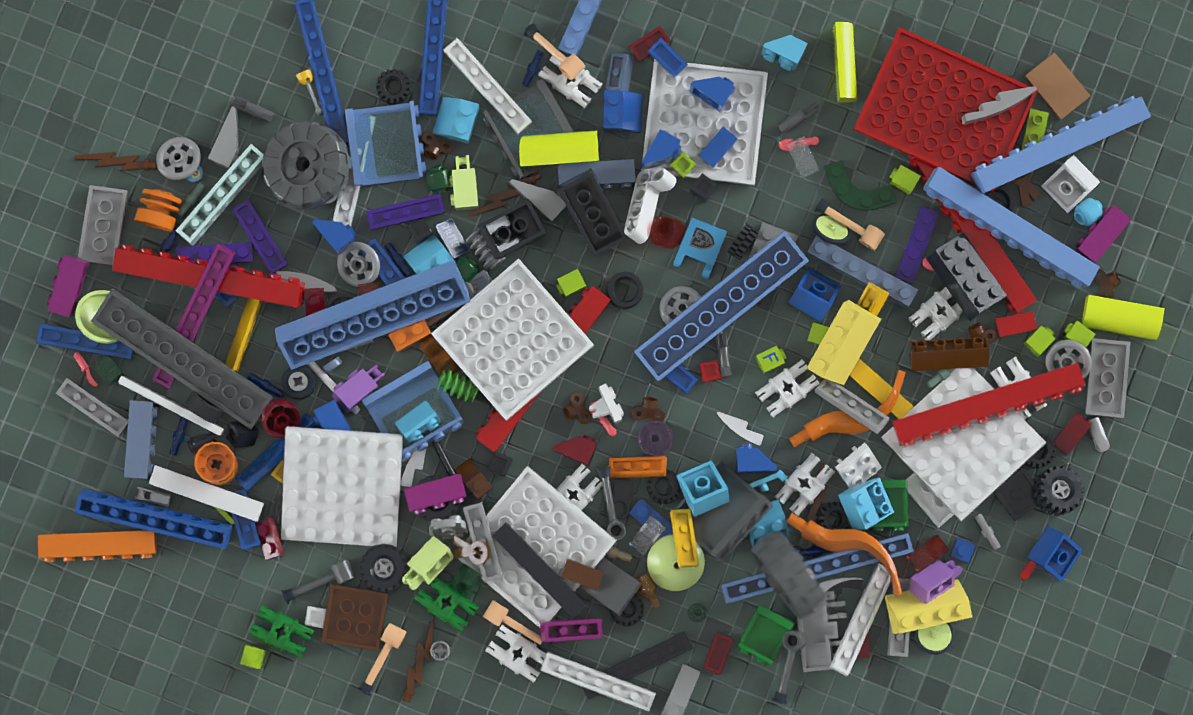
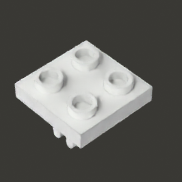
(606, 405)
(858, 466)

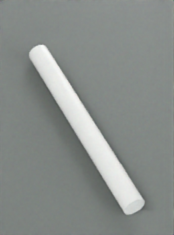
(327, 380)

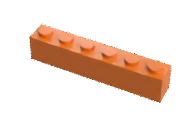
(97, 544)

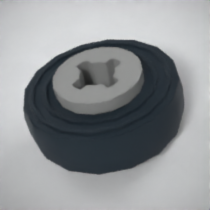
(304, 385)

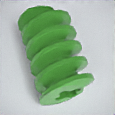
(457, 385)

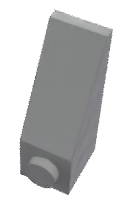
(226, 147)
(544, 200)
(681, 691)

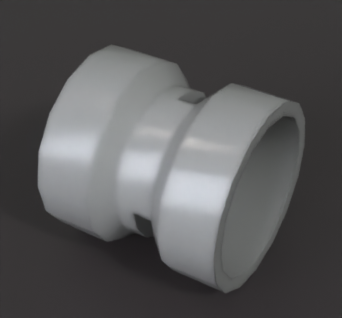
(440, 650)

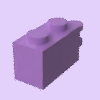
(356, 388)
(934, 580)

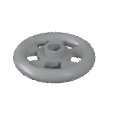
(188, 169)
(371, 256)
(675, 293)
(1069, 346)

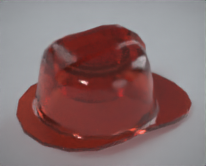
(666, 232)

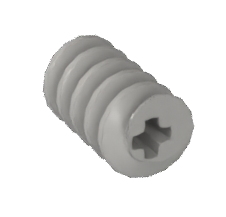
(482, 249)

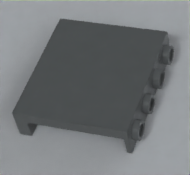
(728, 524)

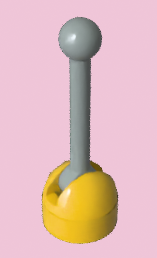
(305, 78)

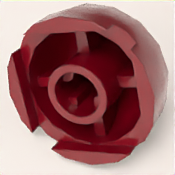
(279, 415)

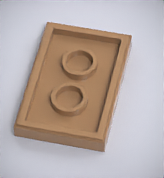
(1057, 86)

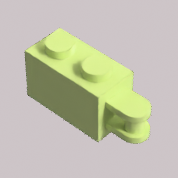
(464, 186)
(427, 563)

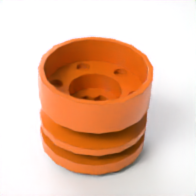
(158, 209)
(205, 460)

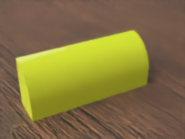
(845, 62)
(559, 148)
(1122, 317)

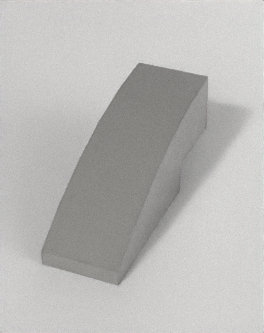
(310, 281)

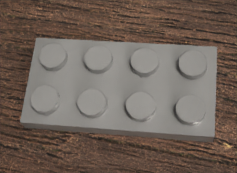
(102, 224)
(1107, 378)

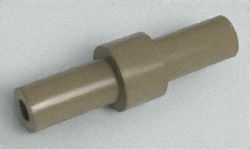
(614, 553)

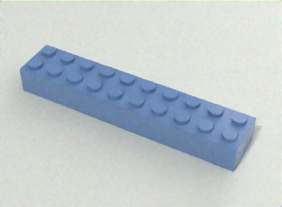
(721, 305)
(372, 315)

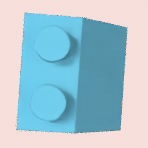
(456, 119)
(427, 255)
(703, 488)

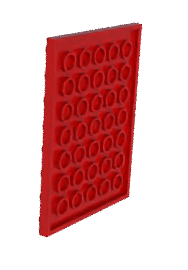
(921, 103)

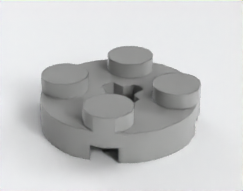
(448, 527)

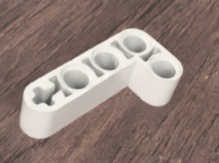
(644, 201)

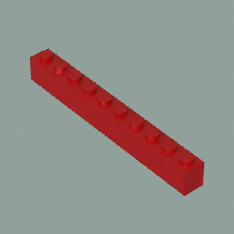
(988, 249)
(189, 272)
(584, 316)
(989, 404)

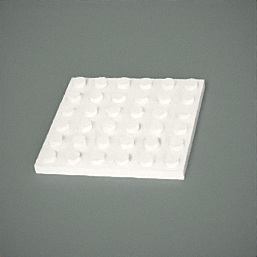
(697, 123)
(512, 339)
(971, 461)
(341, 486)
(552, 530)

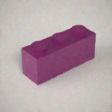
(1102, 234)
(67, 285)
(435, 494)
(571, 629)

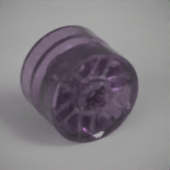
(659, 429)

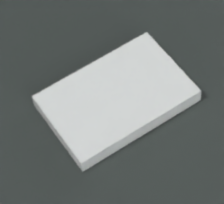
(928, 501)

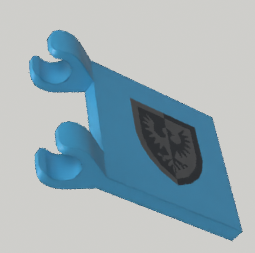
(702, 244)

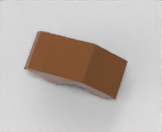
(437, 355)

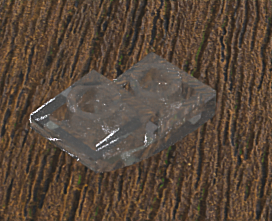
(647, 535)

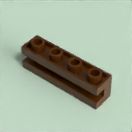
(949, 353)

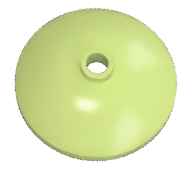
(85, 312)
(661, 566)

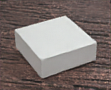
(315, 617)

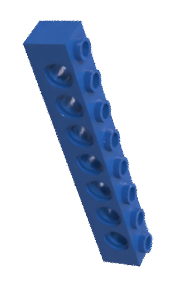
(153, 518)

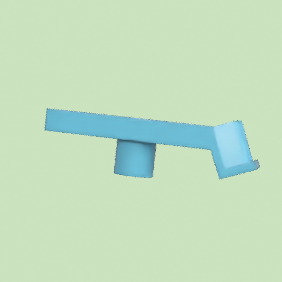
(762, 482)

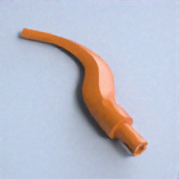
(841, 422)
(844, 540)

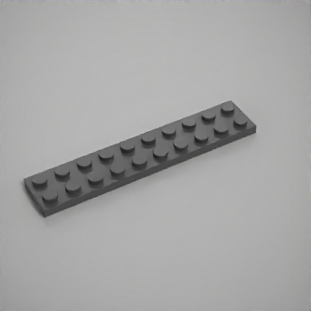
(181, 358)

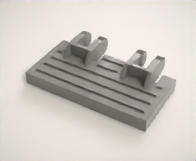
(818, 650)

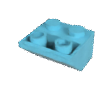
(785, 51)
(418, 422)
(866, 504)
(772, 521)

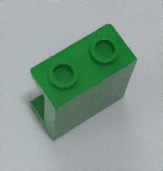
(898, 496)
(764, 635)

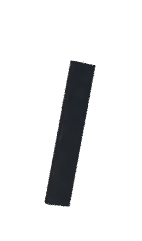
(539, 570)
(646, 660)

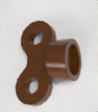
(435, 146)
(1107, 282)
(977, 330)
(576, 409)
(648, 409)

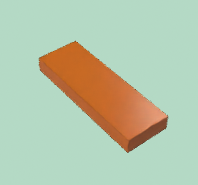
(638, 467)

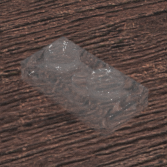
(802, 156)

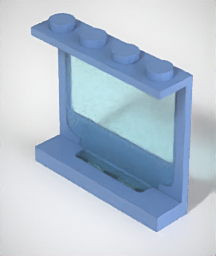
(385, 144)
(404, 395)

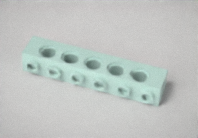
(221, 195)

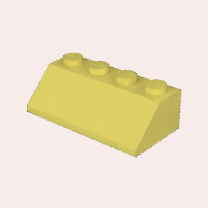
(844, 343)
(910, 613)

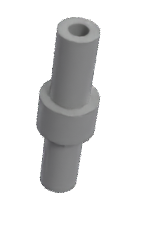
(987, 531)

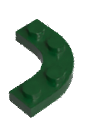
(855, 197)

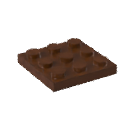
(355, 617)

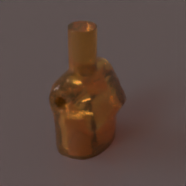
(648, 589)

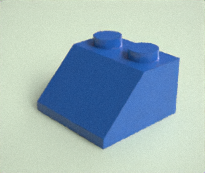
(713, 91)
(622, 111)
(661, 150)
(336, 234)
(814, 294)
(331, 417)
(752, 460)
(1055, 553)

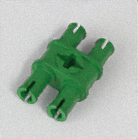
(447, 614)
(271, 636)

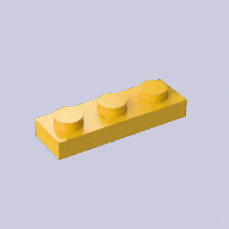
(684, 538)

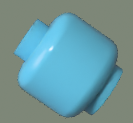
(1088, 212)

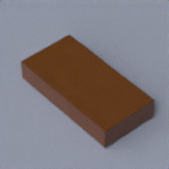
(582, 574)

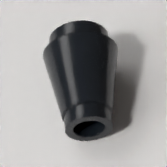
(197, 442)

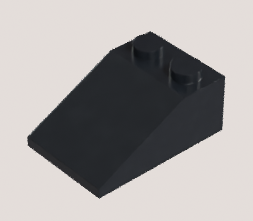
(512, 229)

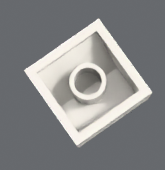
(1070, 184)

